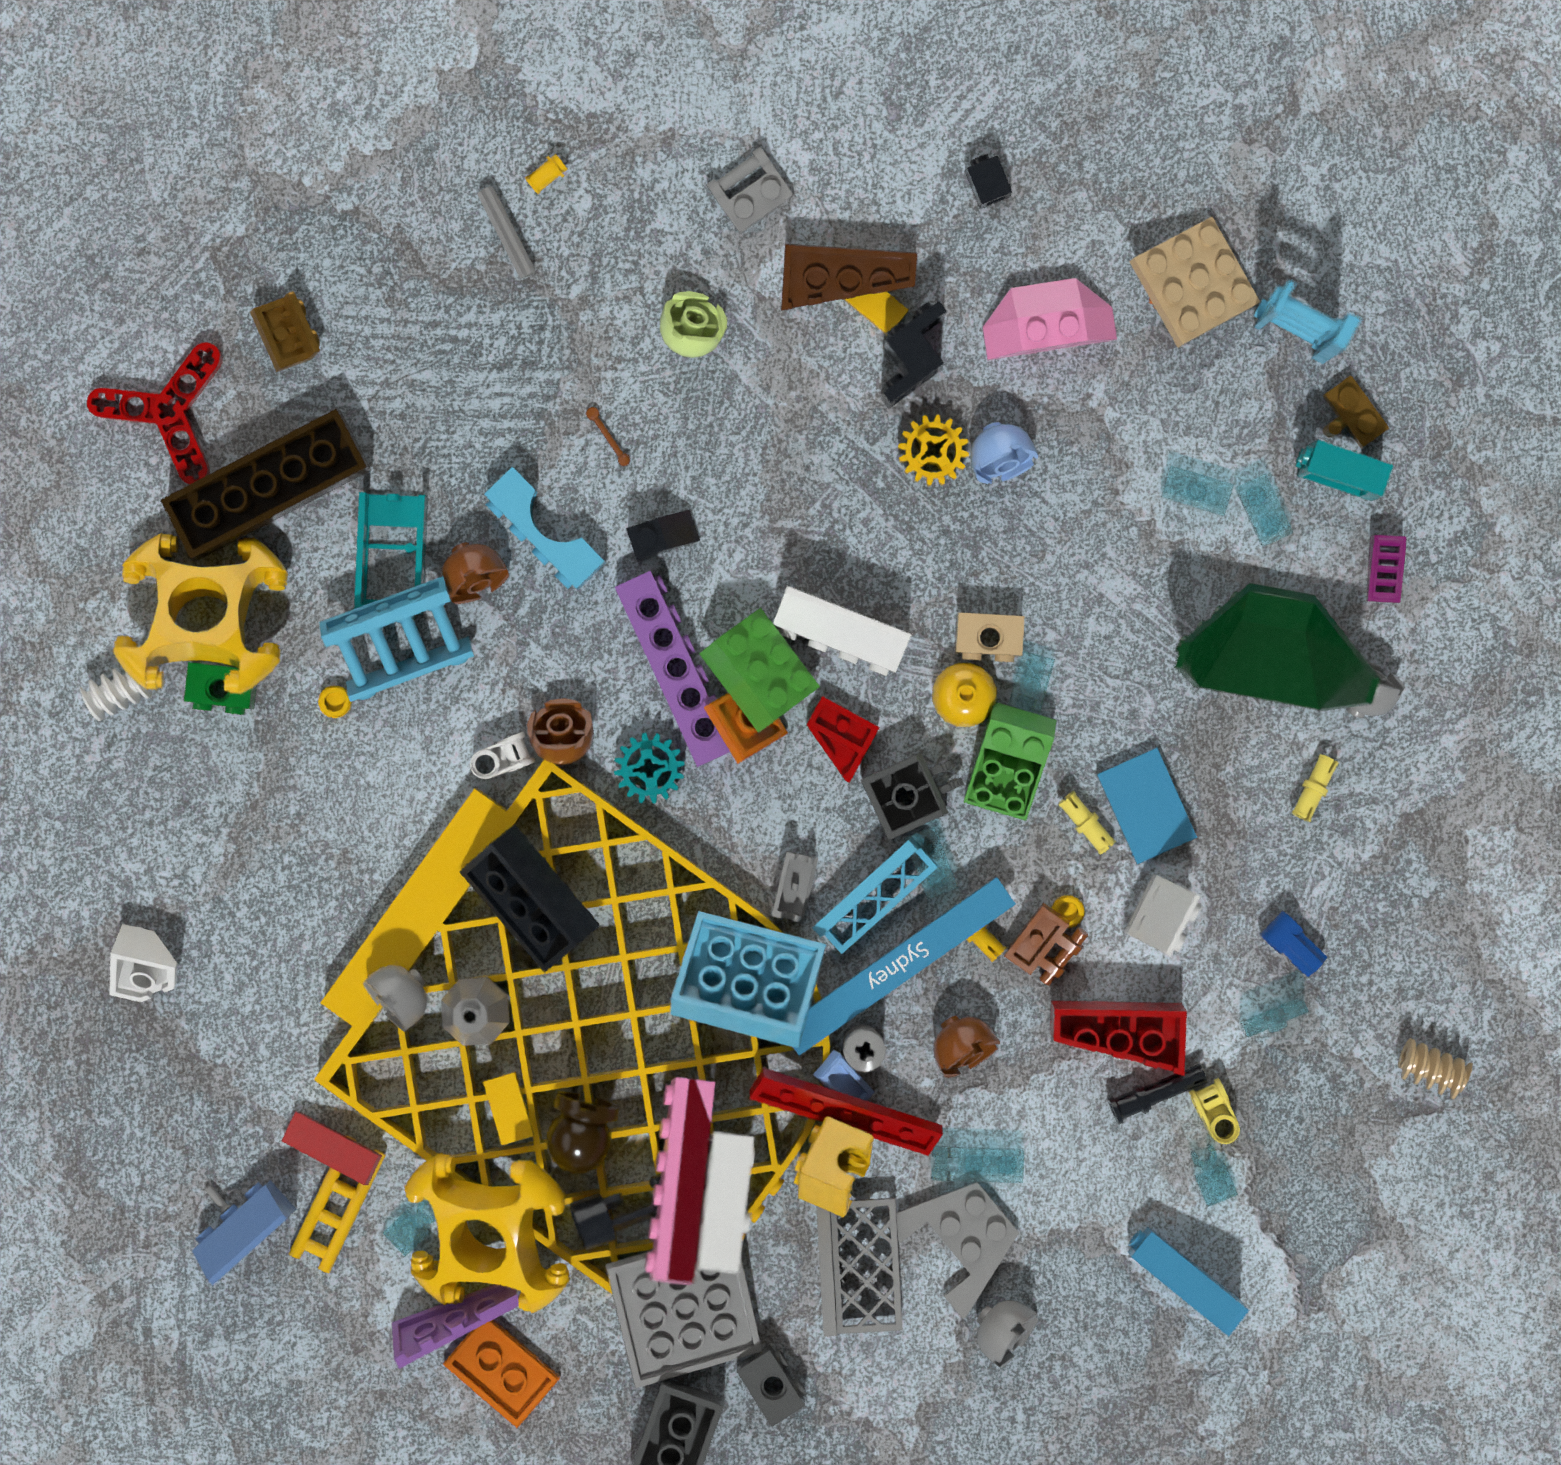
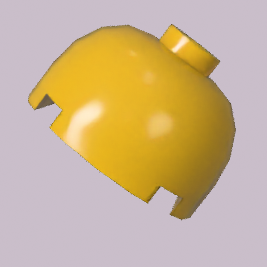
(964, 694)

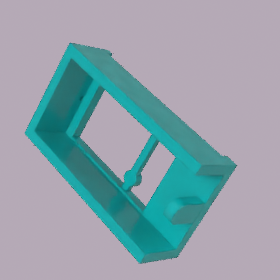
(388, 511)

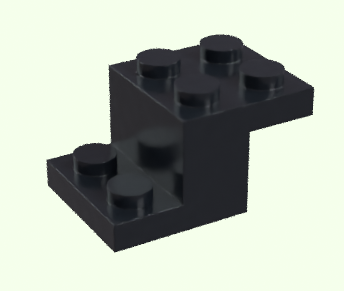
(912, 353)

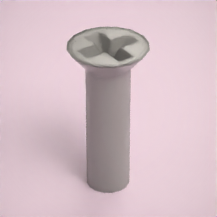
(217, 1199)

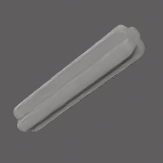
(506, 232)

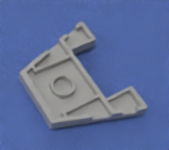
(971, 1229)

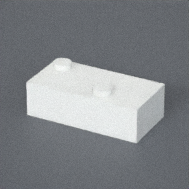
(725, 1202)

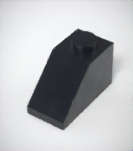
(662, 535)

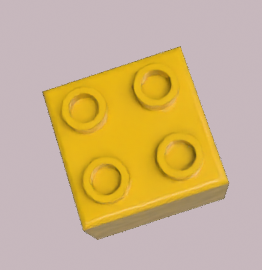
(824, 1170)

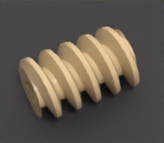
(1434, 1068)

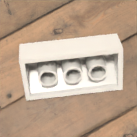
(841, 630)

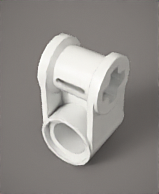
(504, 756)

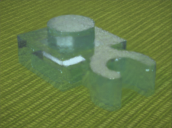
(1214, 1180)
(409, 1229)

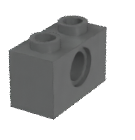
(773, 1404)

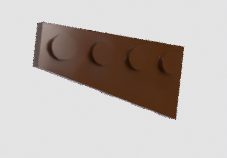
(836, 273)

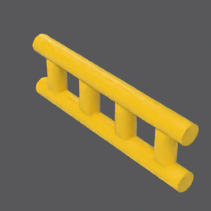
(341, 1224)

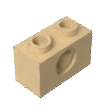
(1008, 628)

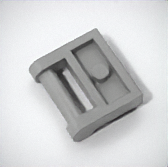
(756, 199)

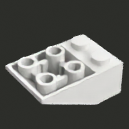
(1163, 915)

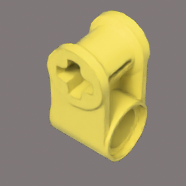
(1214, 1110)

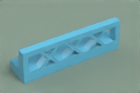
(863, 890)

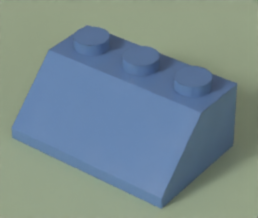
(241, 1230)

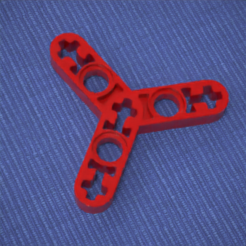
(153, 414)

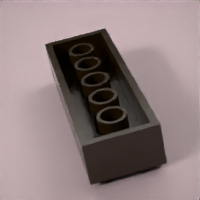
(265, 485)

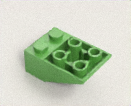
(1010, 761)

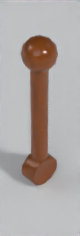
(593, 415)

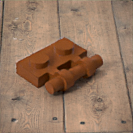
(1038, 938)

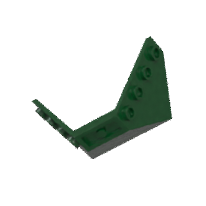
(1277, 650)

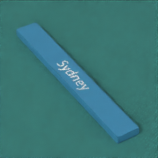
(904, 961)

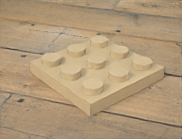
(1194, 281)

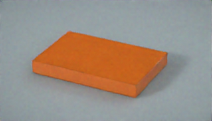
(502, 1371)

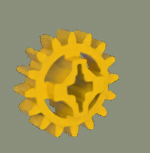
(923, 438)

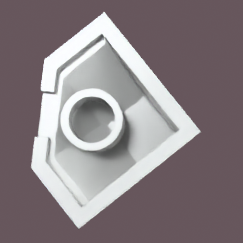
(140, 965)

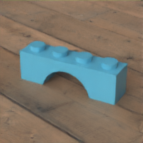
(515, 500)

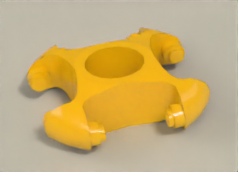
(182, 583)
(504, 1208)

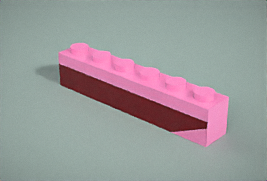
(681, 1181)

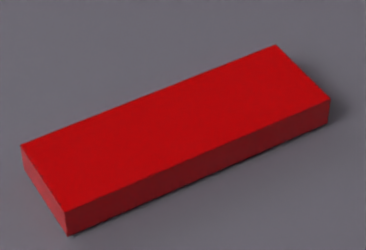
(331, 1148)

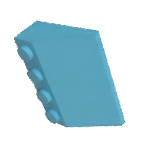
(747, 979)

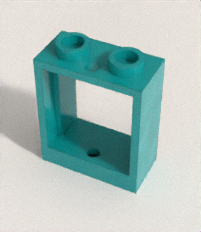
(1343, 470)

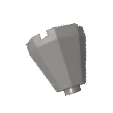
(487, 1002)

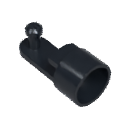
(594, 1222)

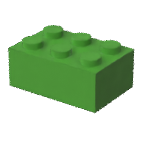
(759, 670)

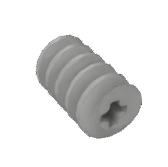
(870, 1059)

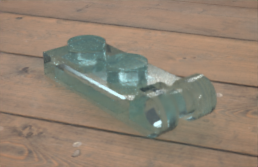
(979, 1164)

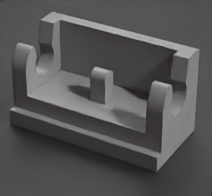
(794, 886)

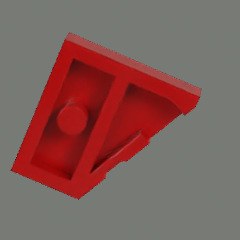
(841, 735)

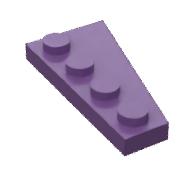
(441, 1324)

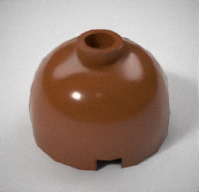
(472, 570)
(561, 731)
(963, 1044)

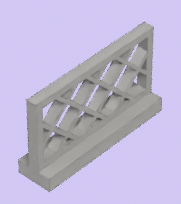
(831, 1276)

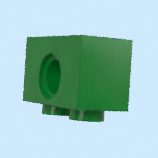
(200, 685)

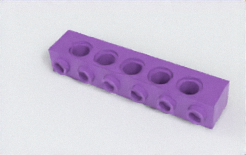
(632, 595)

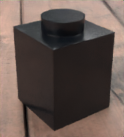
(988, 180)

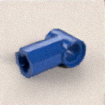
(1287, 938)

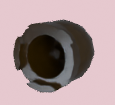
(580, 1134)

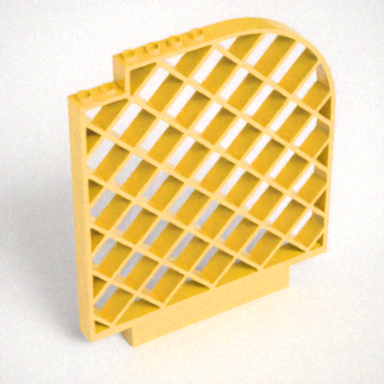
(423, 910)

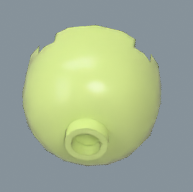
(692, 324)

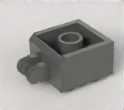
(911, 775)

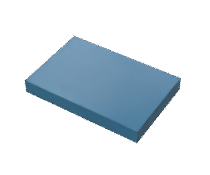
(1146, 805)

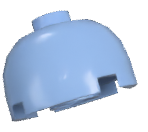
(1001, 451)

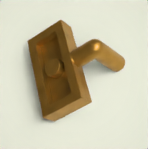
(1354, 413)

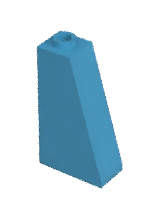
(1187, 1280)

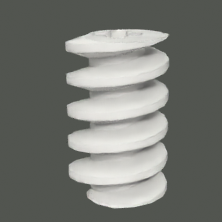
(112, 693)

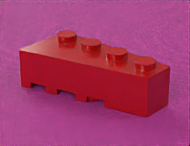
(1126, 1030)

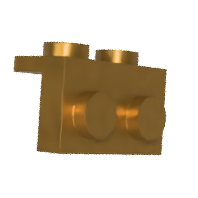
(286, 331)

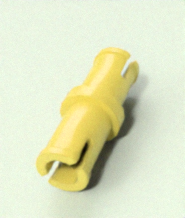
(1315, 788)
(1086, 822)

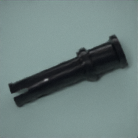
(1142, 1098)

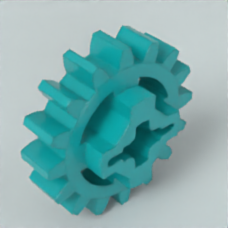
(647, 753)

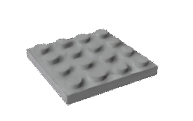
(681, 1326)

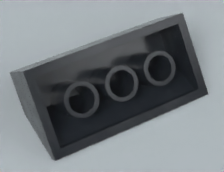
(529, 898)

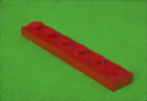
(821, 1102)

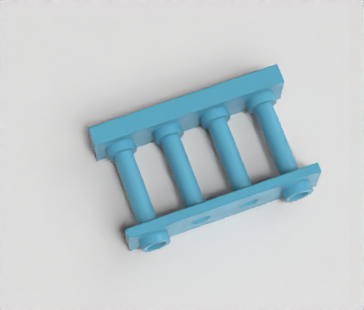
(1324, 333)
(391, 609)

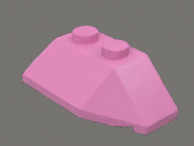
(1047, 319)

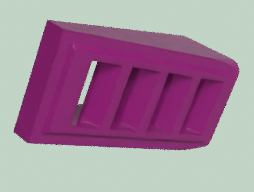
(1399, 543)

